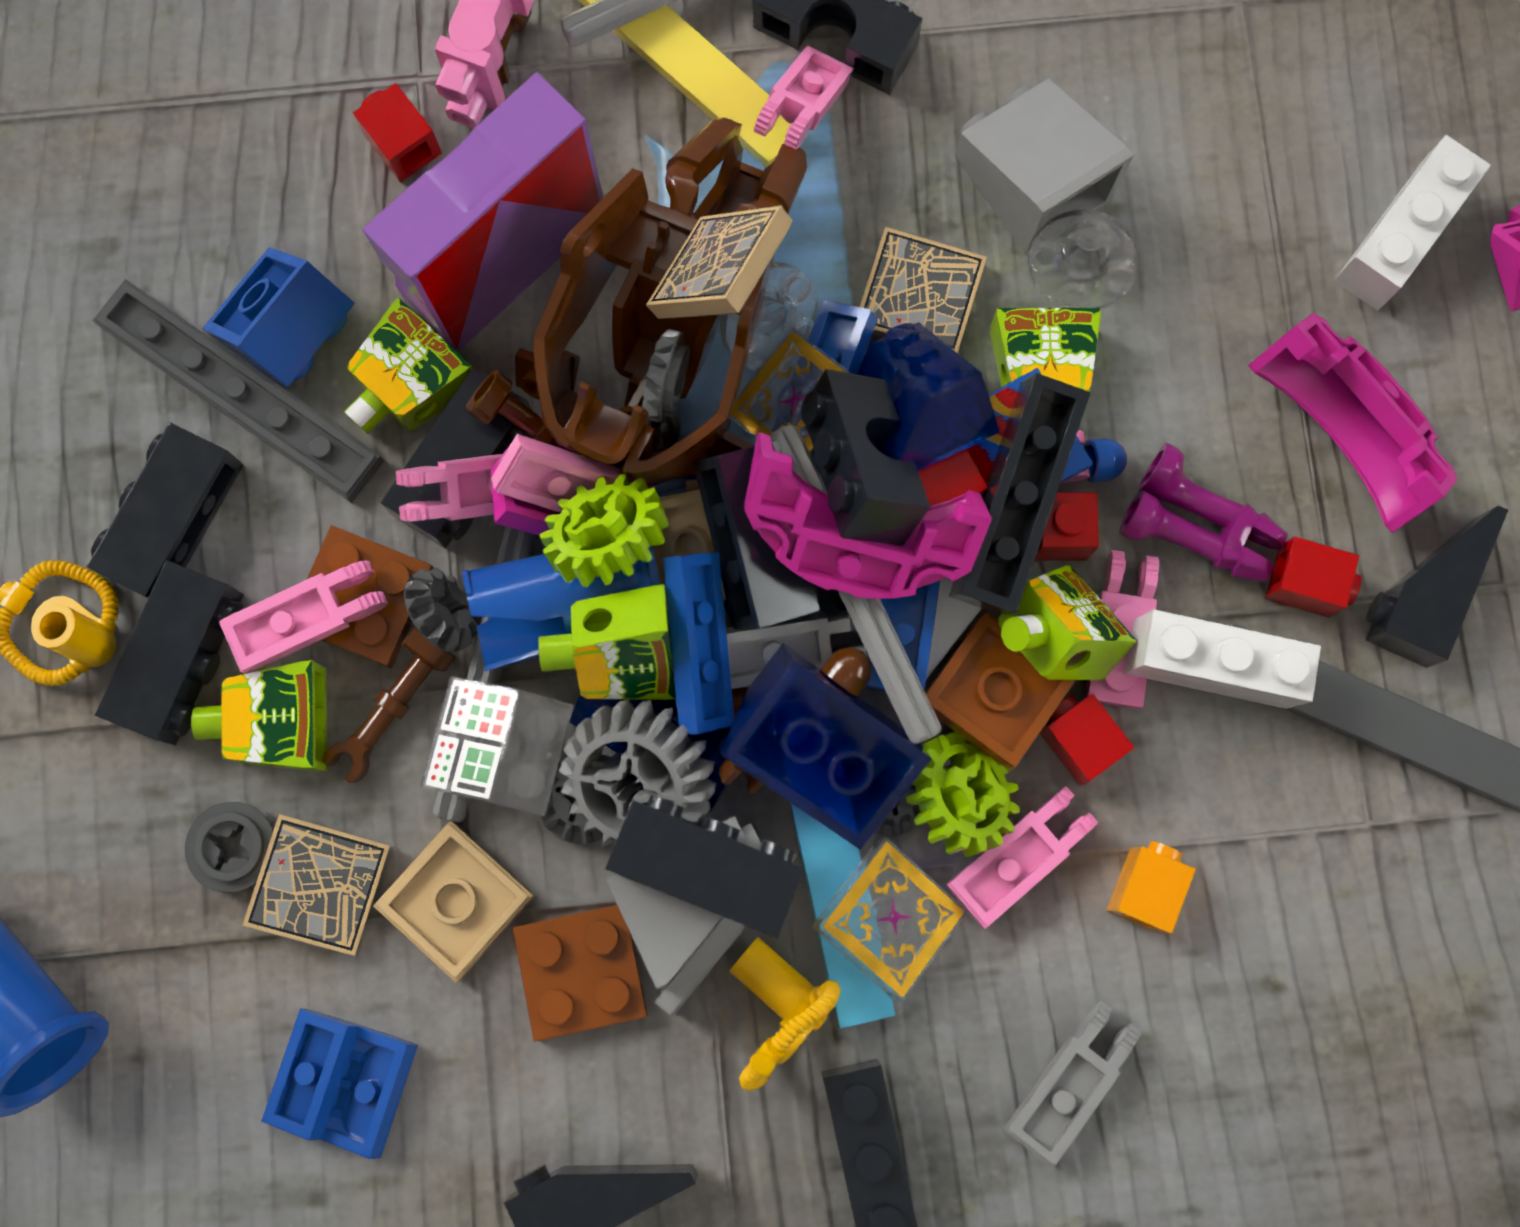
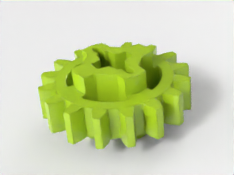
(604, 530)
(963, 795)

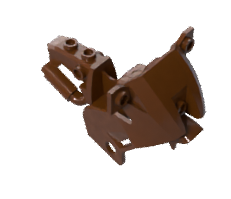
(646, 240)

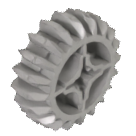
(656, 763)

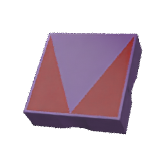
(490, 213)

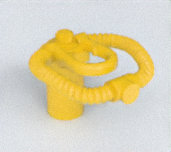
(60, 623)
(791, 998)

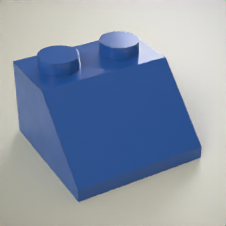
(280, 316)

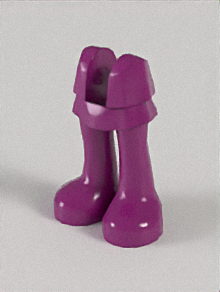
(1239, 522)

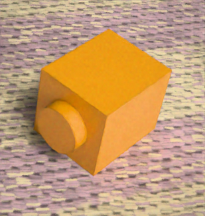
(1152, 887)

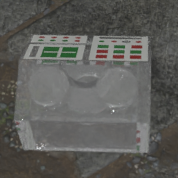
(497, 745)

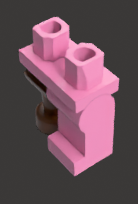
(475, 56)

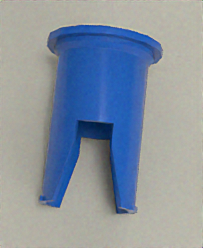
(534, 602)
(40, 1030)

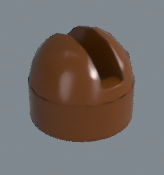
(849, 669)

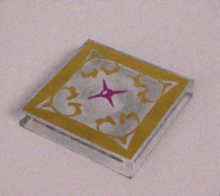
(779, 387)
(890, 919)

